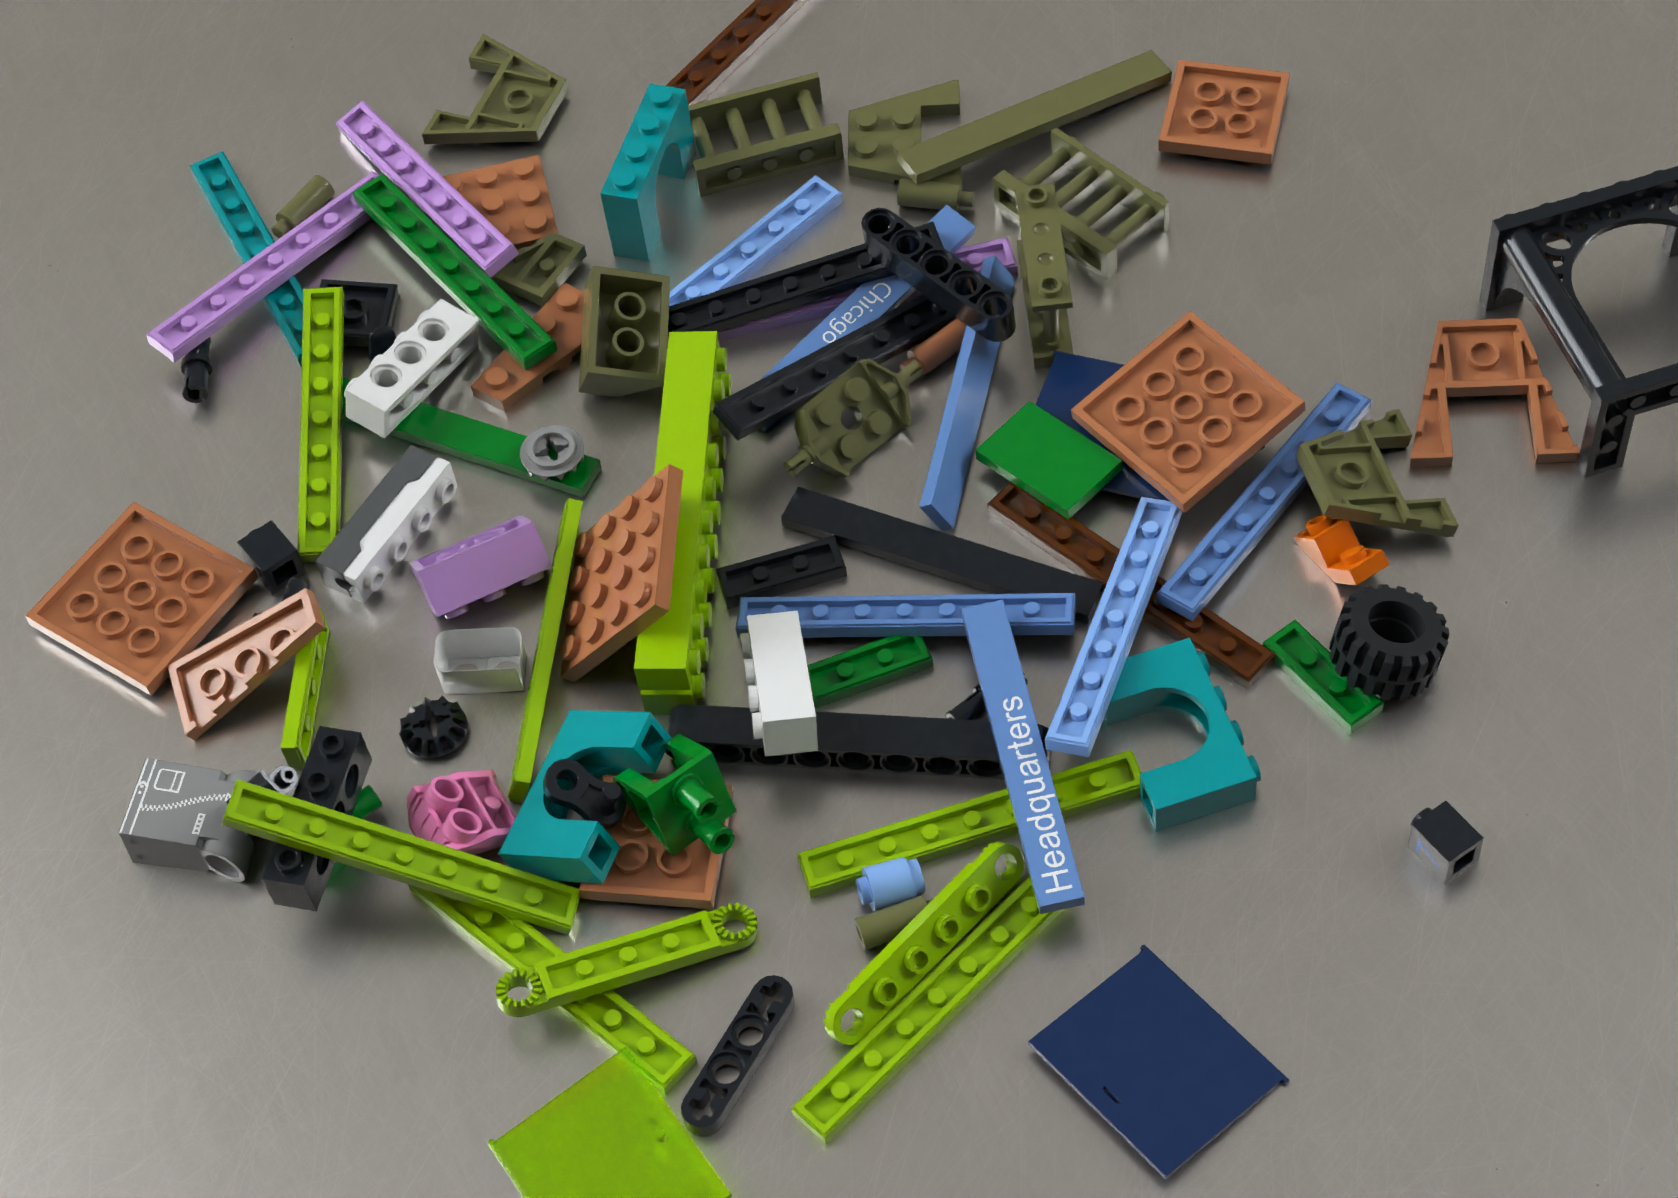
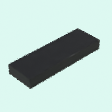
(782, 571)

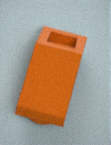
(1337, 551)

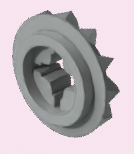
(563, 440)

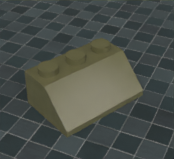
(623, 332)

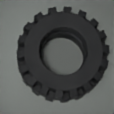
(1388, 642)

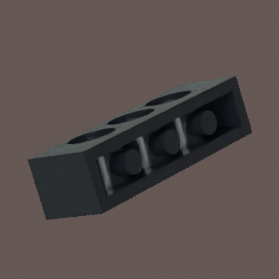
(329, 779)

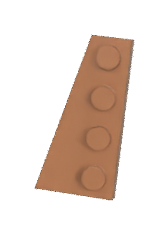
(507, 381)
(234, 664)

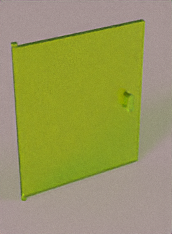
(607, 1143)

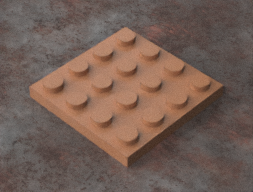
(1188, 411)
(622, 574)
(142, 597)

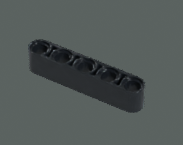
(919, 261)

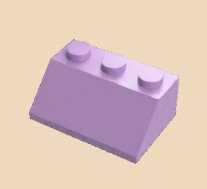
(481, 566)

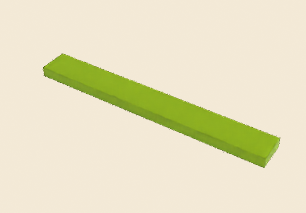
(320, 421)
(544, 652)
(964, 824)
(401, 857)
(922, 1014)
(603, 1015)

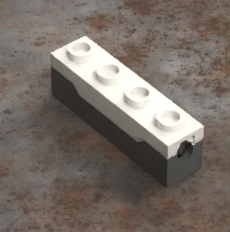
(387, 524)

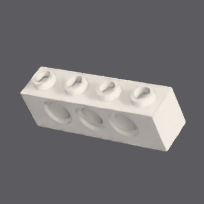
(411, 368)

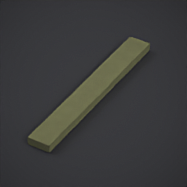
(1033, 117)

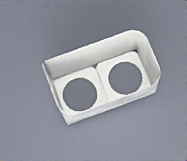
(473, 648)

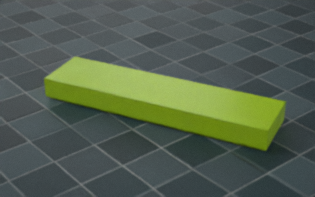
(304, 699)

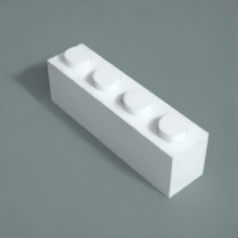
(780, 684)

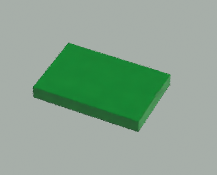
(1049, 460)

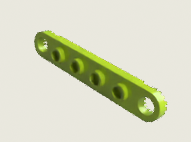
(924, 942)
(626, 959)

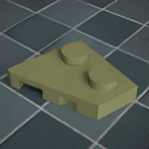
(541, 268)

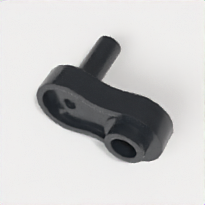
(588, 797)

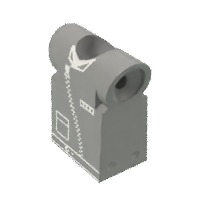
(179, 817)

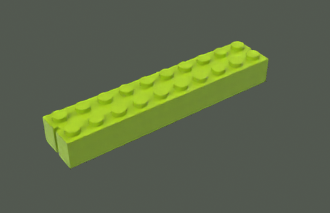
(690, 439)

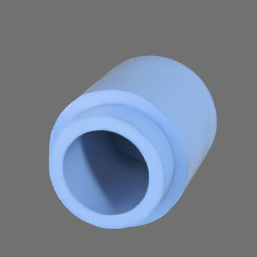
(890, 883)

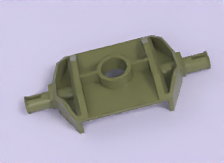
(880, 411)

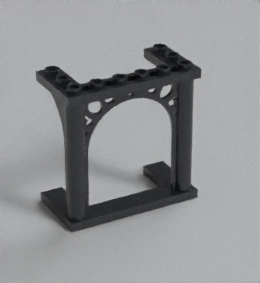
(1522, 265)

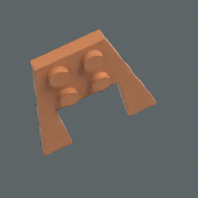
(1487, 360)

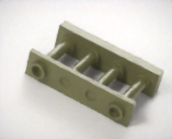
(769, 158)
(1079, 240)
(1043, 272)

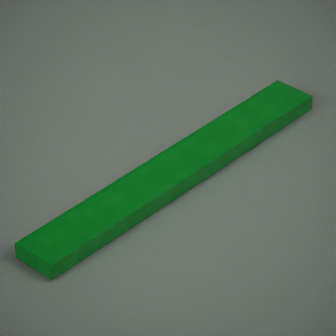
(455, 272)
(483, 445)

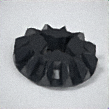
(450, 732)

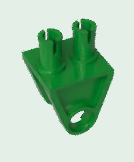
(686, 802)

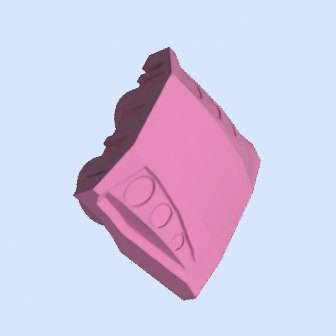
(461, 811)

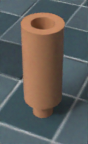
(937, 347)

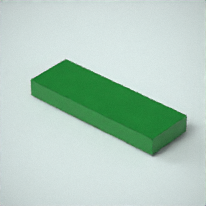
(867, 667)
(1310, 667)

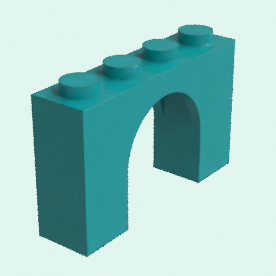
(655, 145)
(1220, 771)
(581, 849)

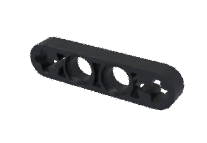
(742, 1056)

